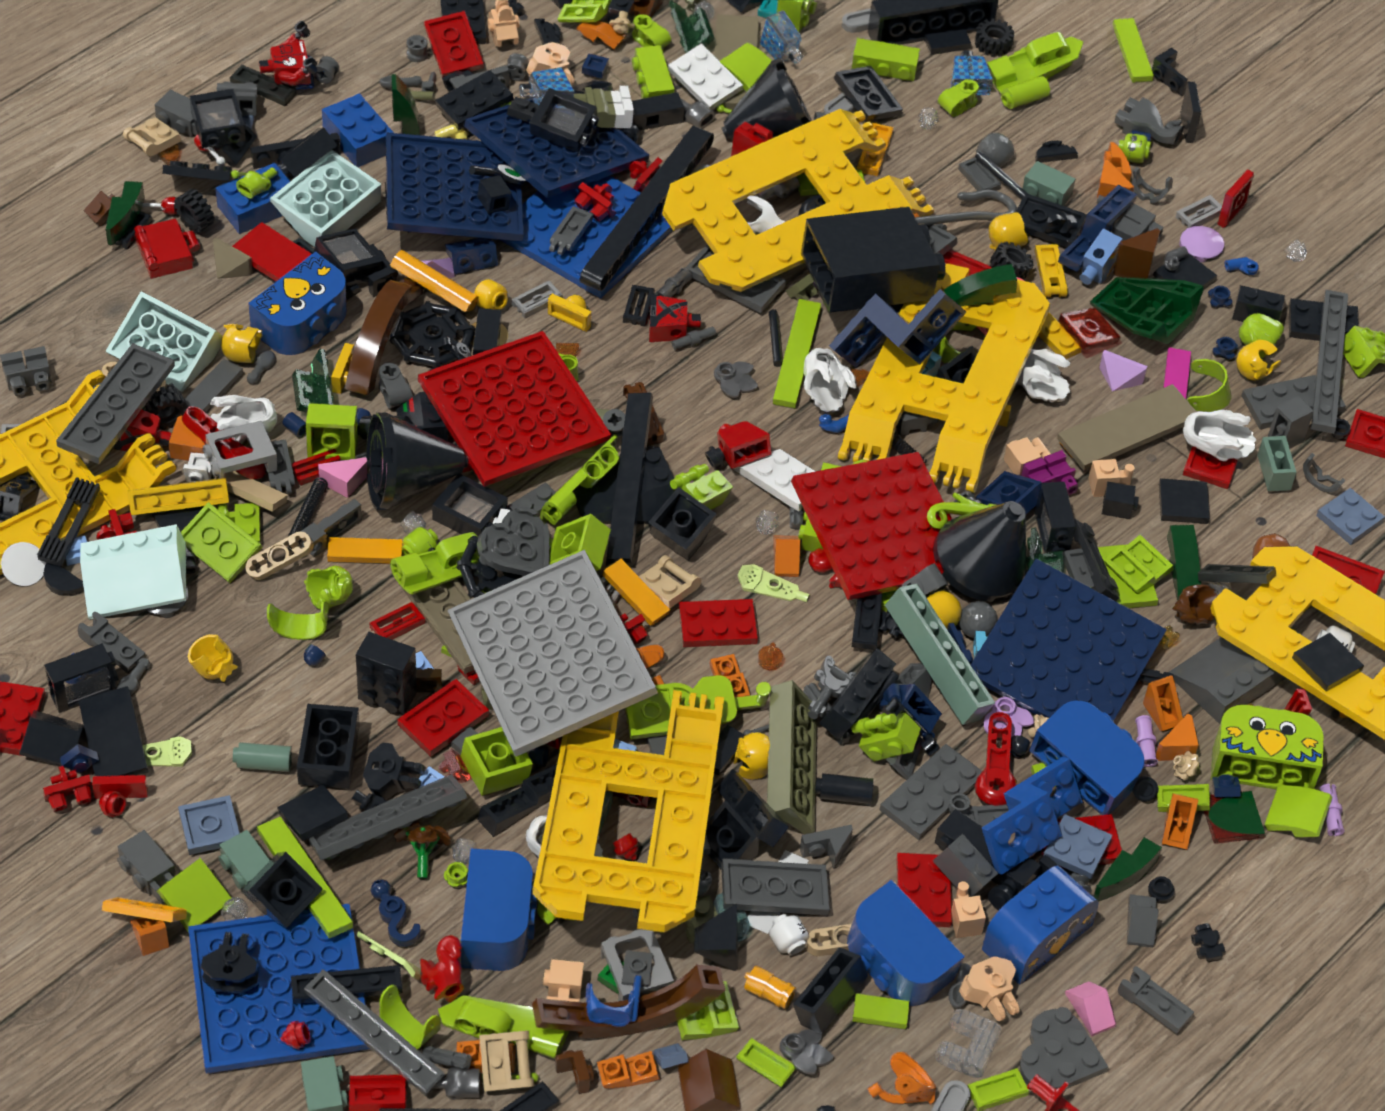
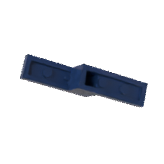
(1100, 217)

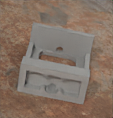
(259, 440)
(660, 974)

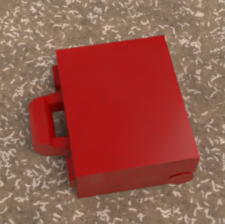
(748, 136)
(165, 247)

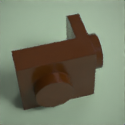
(99, 208)
(575, 1062)

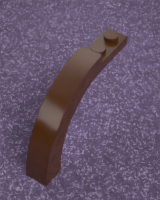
(375, 333)
(655, 1009)

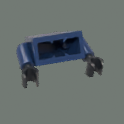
(913, 701)

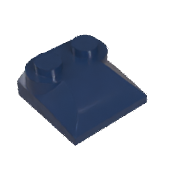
(1011, 488)

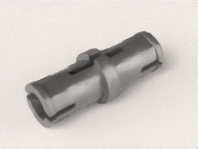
(674, 284)

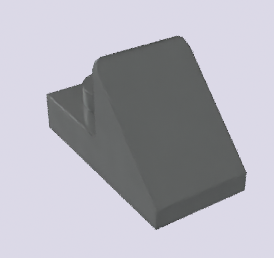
(829, 841)
(1141, 920)

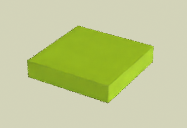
(195, 891)

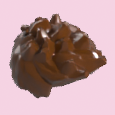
(1195, 604)

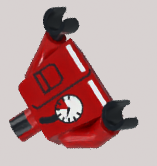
(290, 59)

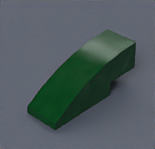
(404, 107)
(124, 211)
(983, 286)
(1184, 557)
(1128, 869)

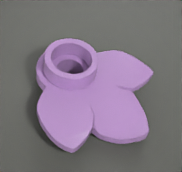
(1019, 716)

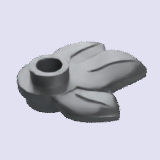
(735, 378)
(805, 1051)

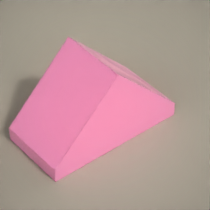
(344, 475)
(1092, 1007)

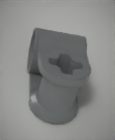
(393, 386)
(929, 580)

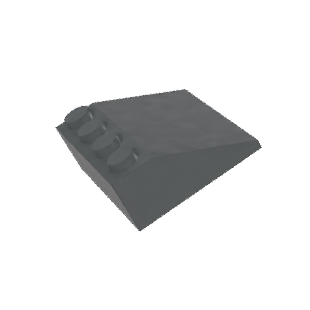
(1224, 677)

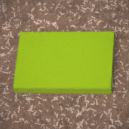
(219, 542)
(1127, 595)

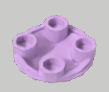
(1202, 242)

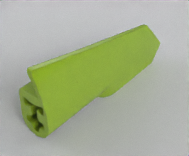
(1037, 60)
(564, 498)
(432, 568)
(485, 1017)

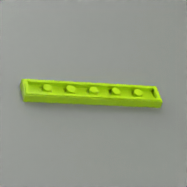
(797, 349)
(325, 905)

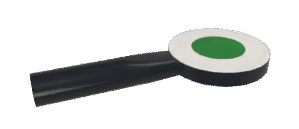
(506, 172)

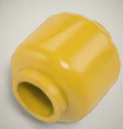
(491, 295)

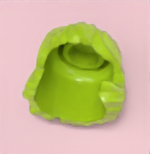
(1260, 328)
(329, 586)

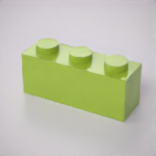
(886, 58)
(652, 72)

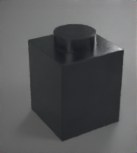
(620, 5)
(494, 194)
(1119, 500)

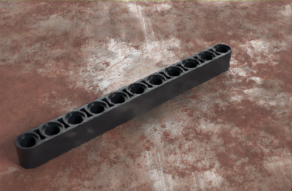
(645, 209)

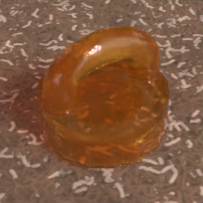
(770, 657)

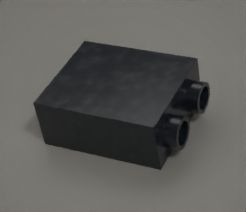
(869, 255)

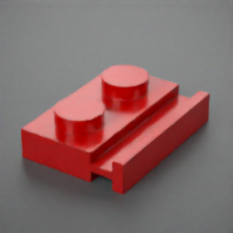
(377, 1092)

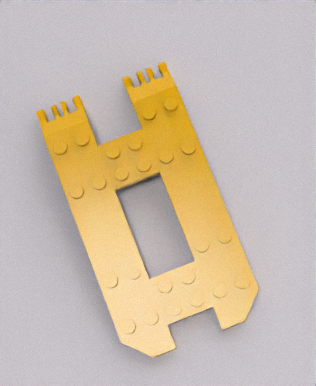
(815, 149)
(968, 408)
(35, 450)
(1265, 622)
(680, 781)

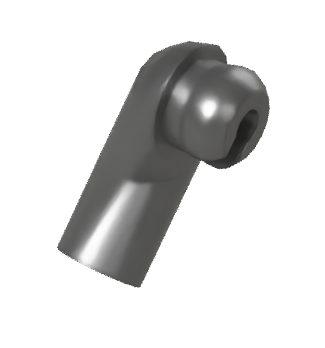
(1172, 257)

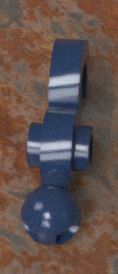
(393, 911)

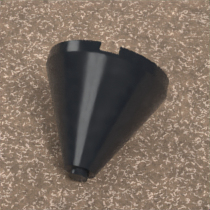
(770, 102)
(406, 460)
(984, 551)

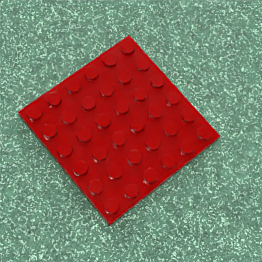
(513, 408)
(873, 521)

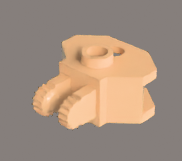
(503, 23)
(558, 58)
(989, 985)

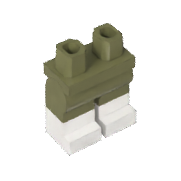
(613, 107)

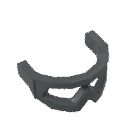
(1137, 179)
(1307, 464)

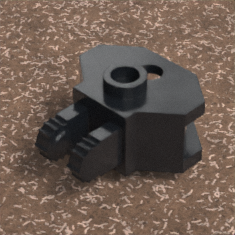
(390, 772)
(230, 964)

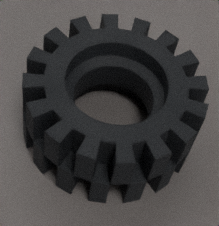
(994, 29)
(194, 211)
(1010, 254)
(171, 401)

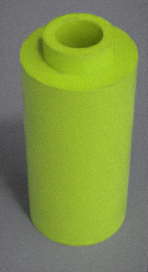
(1025, 92)

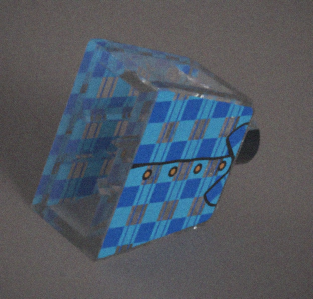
(781, 38)
(972, 68)
(544, 79)

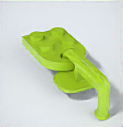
(652, 714)

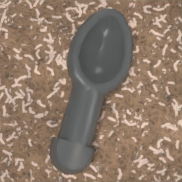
(408, 81)
(263, 362)
(132, 679)
(954, 995)

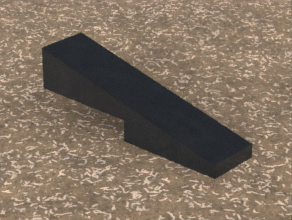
(514, 806)
(751, 806)

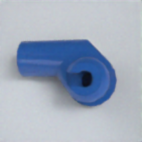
(1242, 264)
(828, 424)

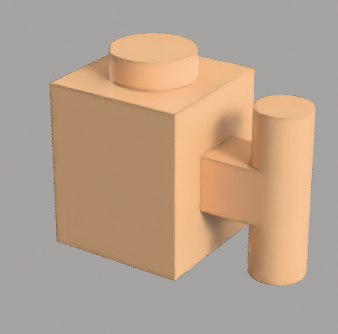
(1023, 451)
(1107, 471)
(967, 913)
(564, 980)

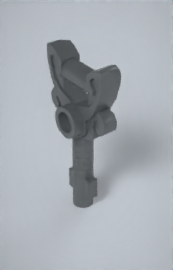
(829, 685)

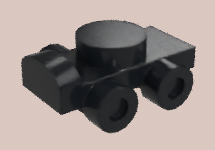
(888, 623)
(1208, 940)

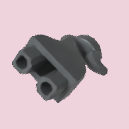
(1146, 118)

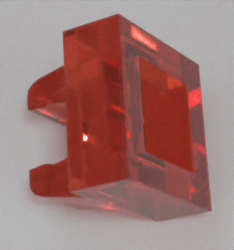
(456, 766)

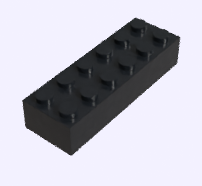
(910, 20)

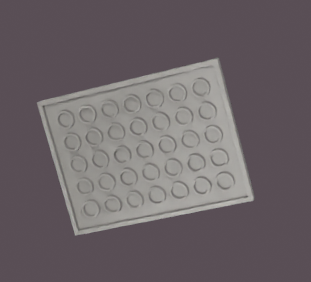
(551, 653)

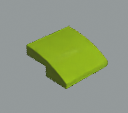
(584, 11)
(746, 64)
(1139, 564)
(1298, 810)
(712, 1020)

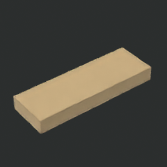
(254, 491)

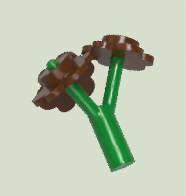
(423, 834)

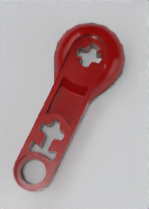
(227, 448)
(997, 763)

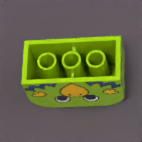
(1268, 747)

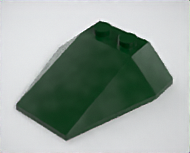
(1150, 306)

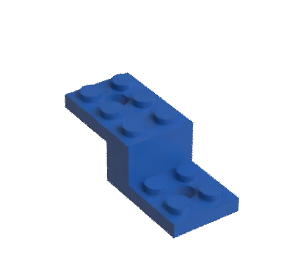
(1032, 815)

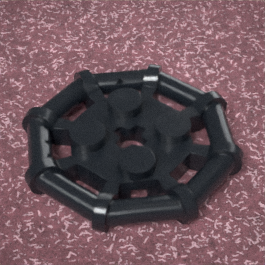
(430, 344)
(487, 575)

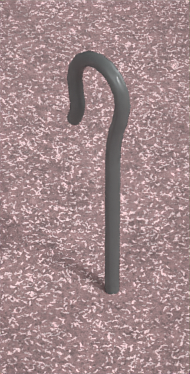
(973, 215)

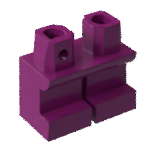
(1052, 469)

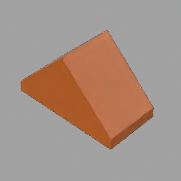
(1111, 178)
(184, 442)
(786, 555)
(1163, 703)
(1178, 741)
(1179, 821)
(150, 935)

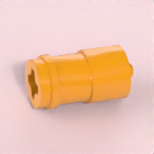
(767, 986)

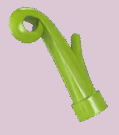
(960, 508)

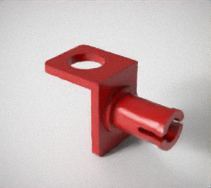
(1050, 1095)

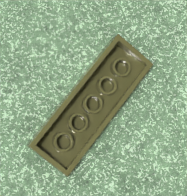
(792, 757)

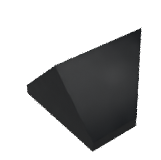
(719, 938)

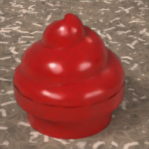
(112, 803)
(627, 847)
(296, 1035)

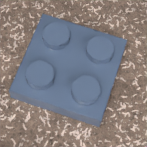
(1350, 516)
(208, 824)
(1078, 847)

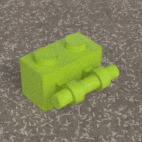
(708, 489)
(887, 735)

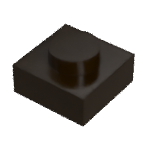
(429, 680)

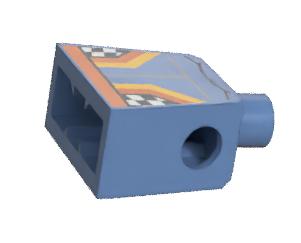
(1100, 258)

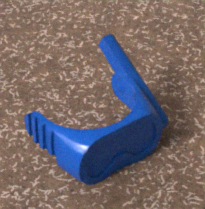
(614, 1016)

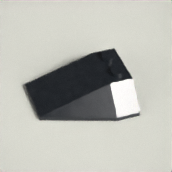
(654, 490)

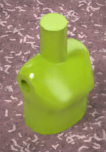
(255, 183)

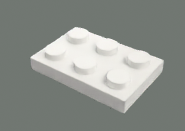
(705, 77)

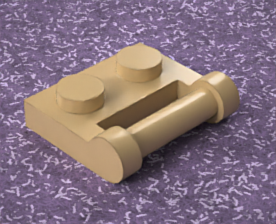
(156, 132)
(667, 588)
(497, 1062)

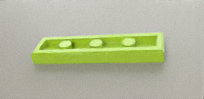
(1132, 50)

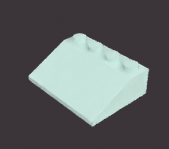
(327, 197)
(168, 334)
(134, 571)

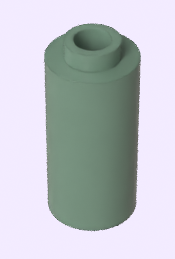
(263, 757)

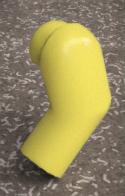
(452, 132)

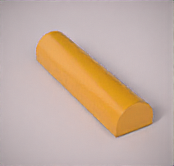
(434, 281)

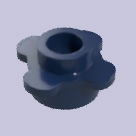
(1220, 296)
(1225, 347)

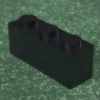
(830, 990)

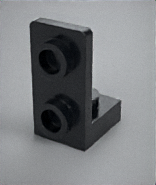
(1164, 71)
(380, 278)
(12, 495)

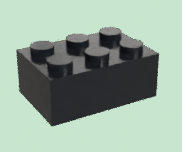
(386, 673)
(328, 746)

